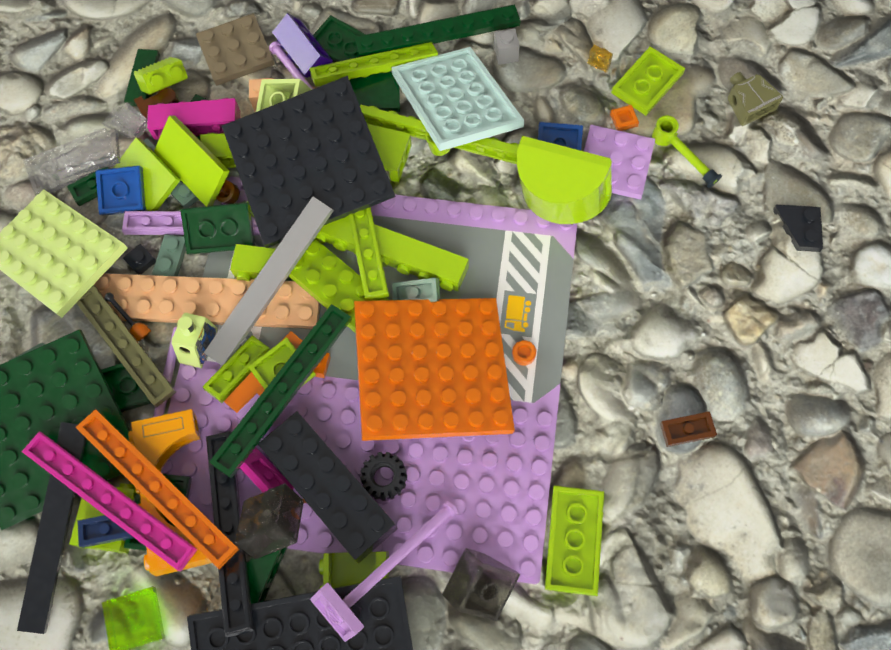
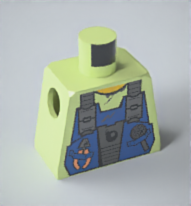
(193, 335)

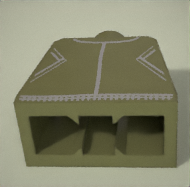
(752, 98)

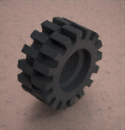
(379, 461)

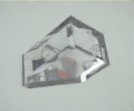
(126, 121)

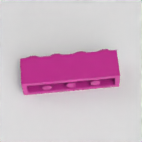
(197, 116)

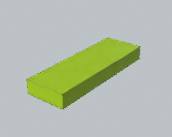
(235, 369)

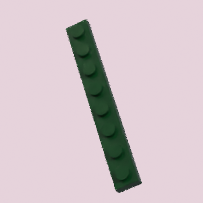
(438, 30)
(280, 391)

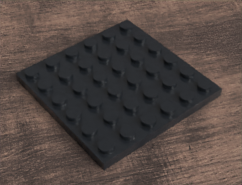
(305, 151)

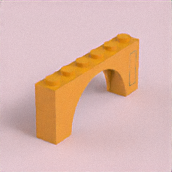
(157, 441)

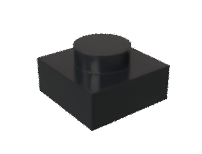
(139, 259)

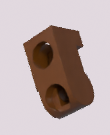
(164, 96)

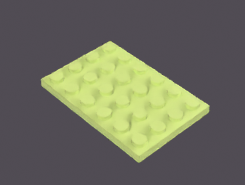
(56, 252)

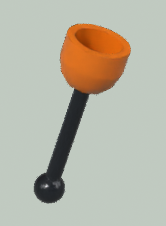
(138, 330)

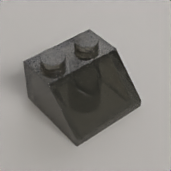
(480, 585)

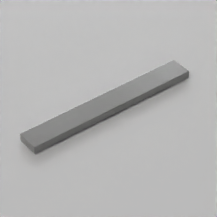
(268, 281)

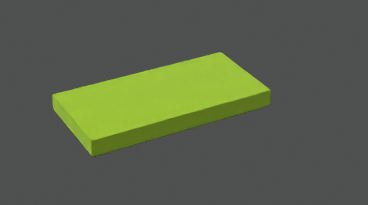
(191, 161)
(574, 541)

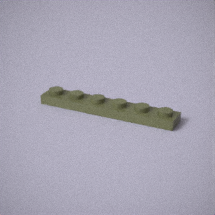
(125, 347)

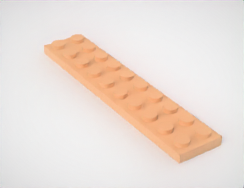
(169, 297)

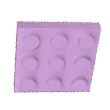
(629, 158)

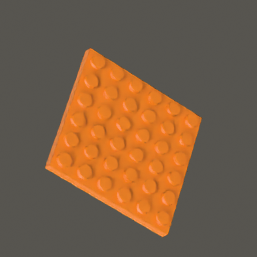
(431, 369)

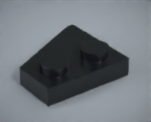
(802, 225)

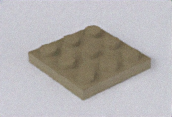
(235, 49)

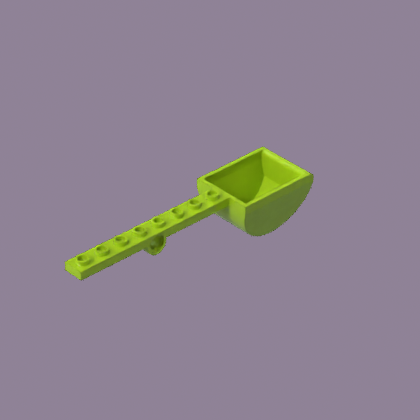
(554, 179)

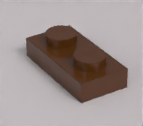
(688, 429)

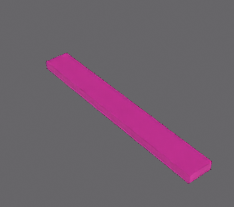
(110, 501)

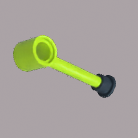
(664, 138)

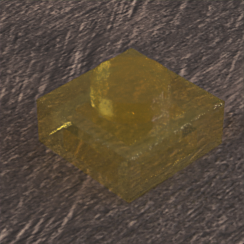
(600, 58)

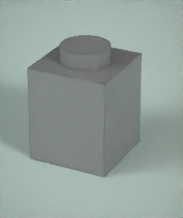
(506, 46)

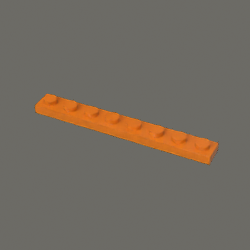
(157, 489)

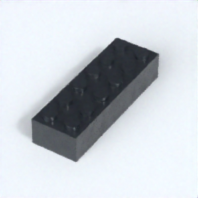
(328, 487)

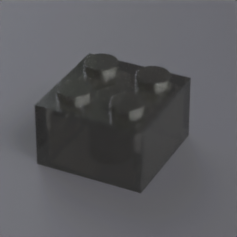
(269, 521)

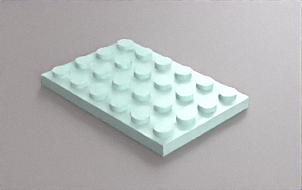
(456, 98)

